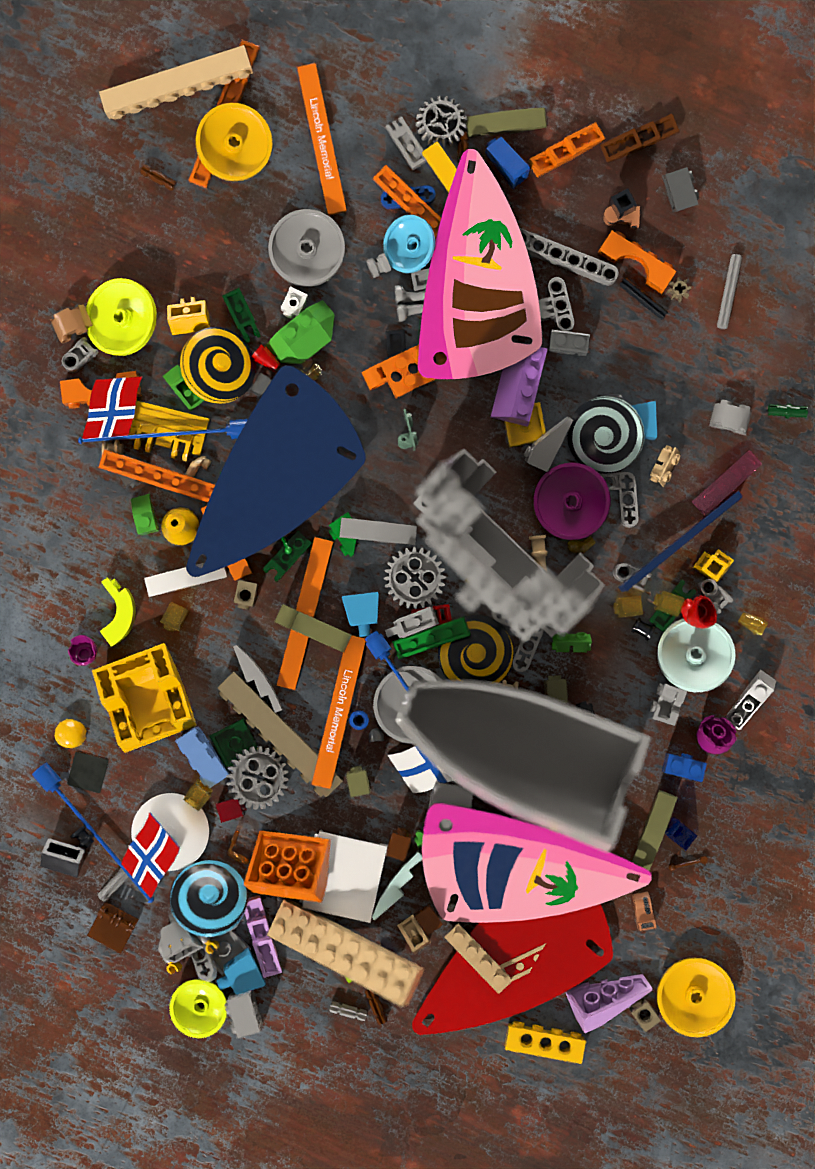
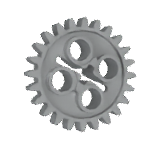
(402, 590)
(262, 761)

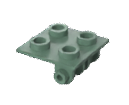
(408, 439)

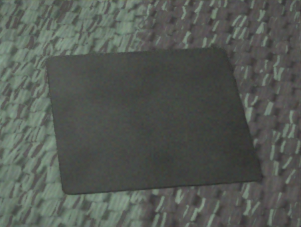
(87, 772)

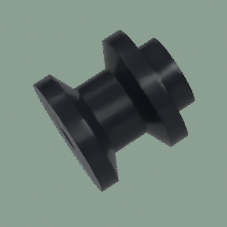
(83, 837)

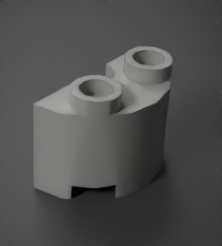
(731, 417)
(668, 703)

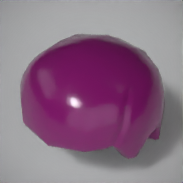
(82, 650)

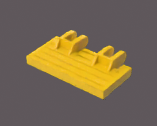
(159, 419)

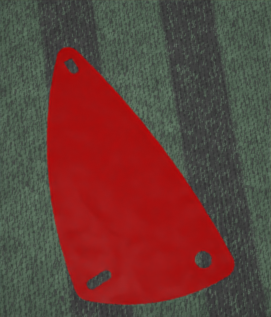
(467, 1000)

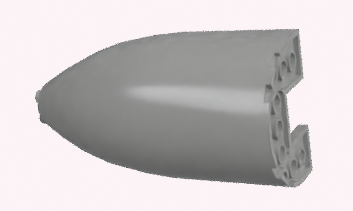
(528, 754)

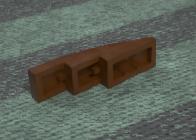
(640, 138)

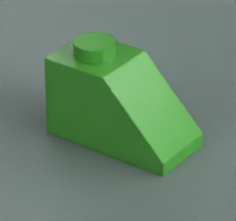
(177, 383)
(144, 515)

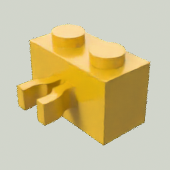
(188, 316)

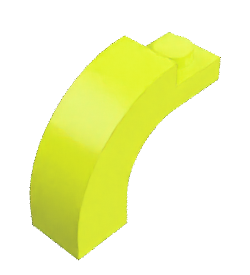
(125, 613)

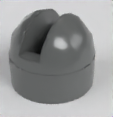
(376, 735)

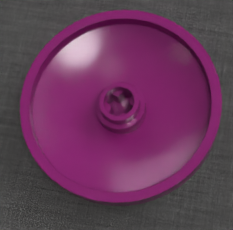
(572, 501)

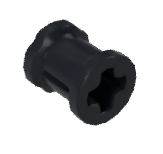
(643, 629)

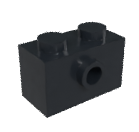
(62, 857)

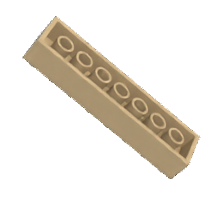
(346, 952)

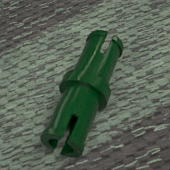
(787, 410)

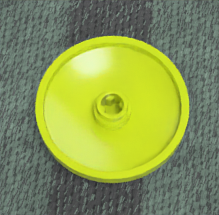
(121, 317)

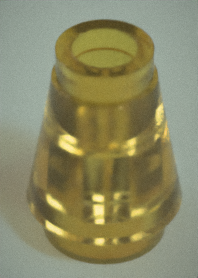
(753, 623)

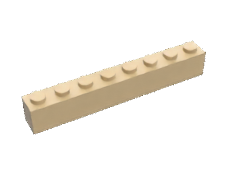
(176, 82)

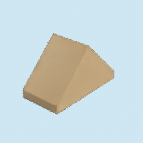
(414, 934)

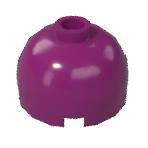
(716, 735)

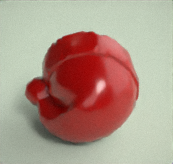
(699, 612)

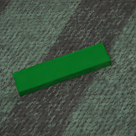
(431, 637)

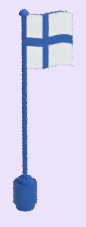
(412, 764)

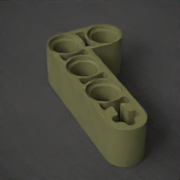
(313, 628)

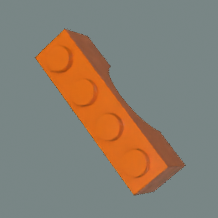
(657, 273)
(76, 393)

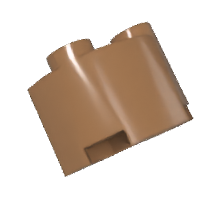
(70, 322)

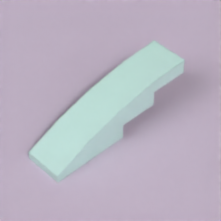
(393, 892)

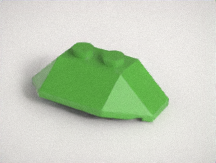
(303, 335)

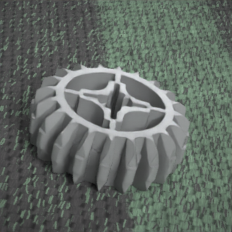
(447, 117)

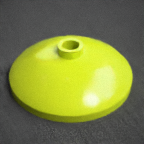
(191, 1018)

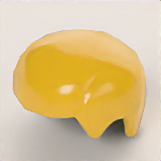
(70, 733)

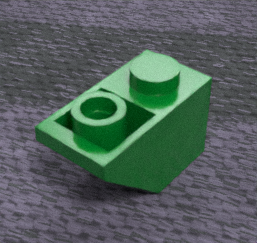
(348, 545)

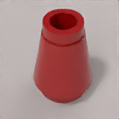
(266, 358)

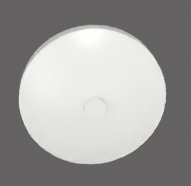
(181, 821)

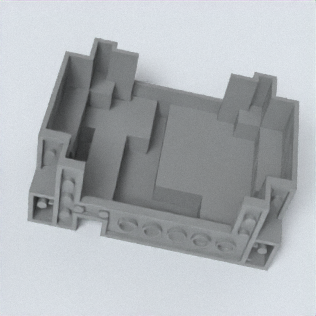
(492, 561)

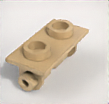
(669, 459)

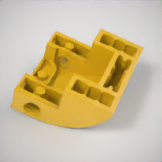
(144, 697)

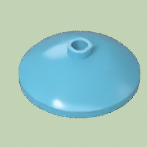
(400, 243)

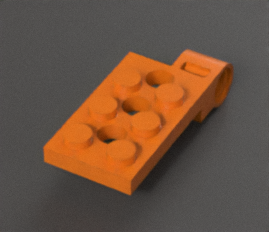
(381, 373)

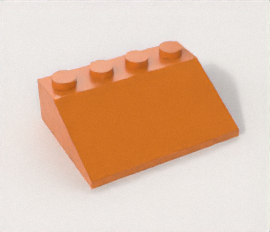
(289, 866)

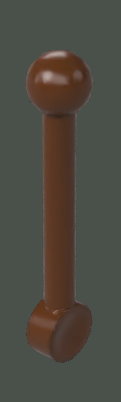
(703, 860)

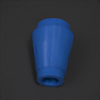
(358, 726)

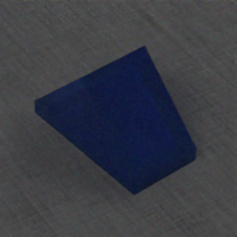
(680, 833)

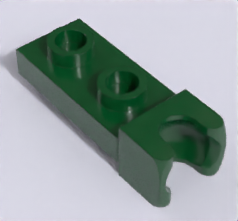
(282, 561)
(663, 620)

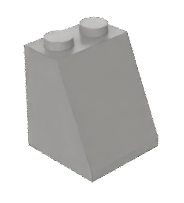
(450, 795)

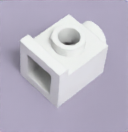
(301, 299)

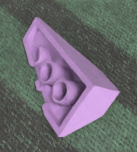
(602, 1001)

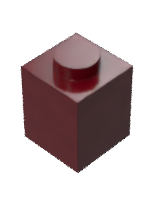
(230, 809)

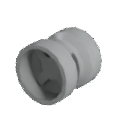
(378, 265)

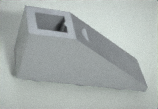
(751, 699)

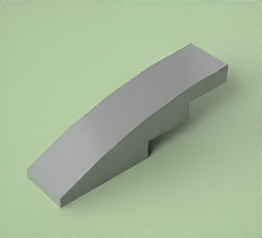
(378, 531)
(253, 672)

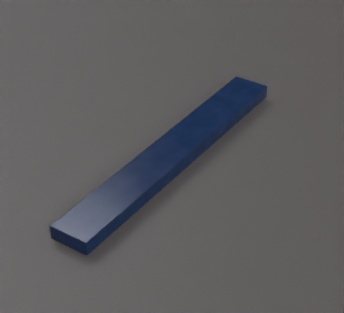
(678, 543)

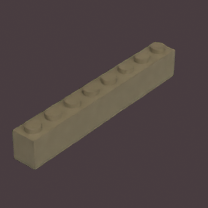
(273, 729)

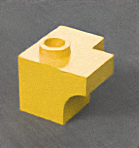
(713, 565)

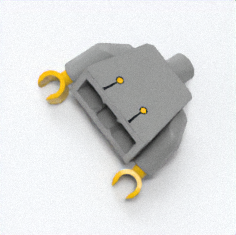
(179, 943)

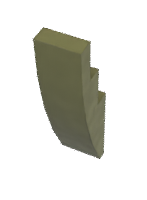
(506, 121)
(654, 829)

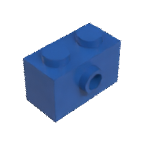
(684, 766)

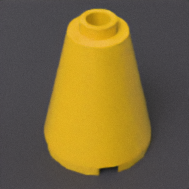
(186, 528)

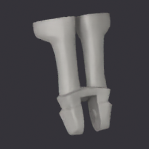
(403, 296)

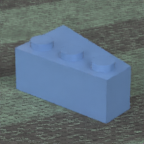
(202, 757)

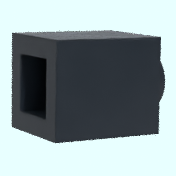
(623, 203)

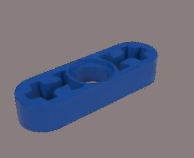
(421, 189)

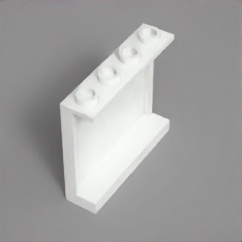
(352, 877)

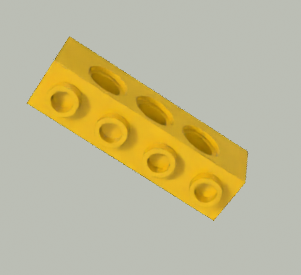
(572, 1053)

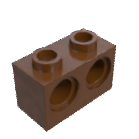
(398, 844)

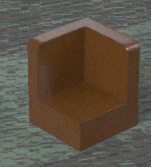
(428, 919)

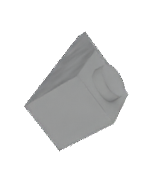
(546, 447)

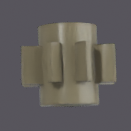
(675, 293)

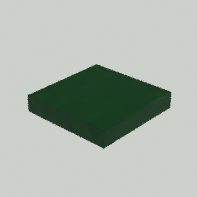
(232, 741)

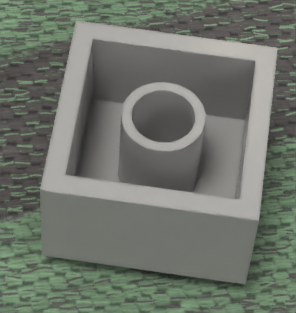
(244, 1013)

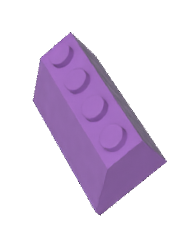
(519, 389)

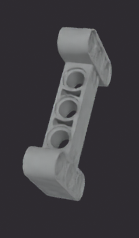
(548, 305)

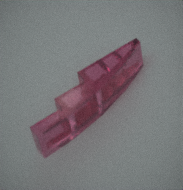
(726, 482)

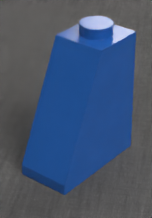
(507, 162)

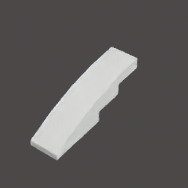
(179, 580)

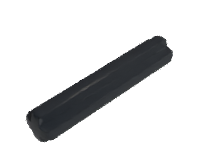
(643, 298)

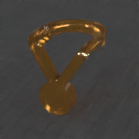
(237, 857)

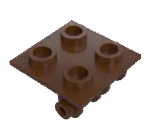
(112, 927)

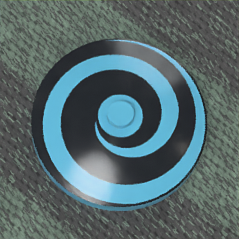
(208, 898)

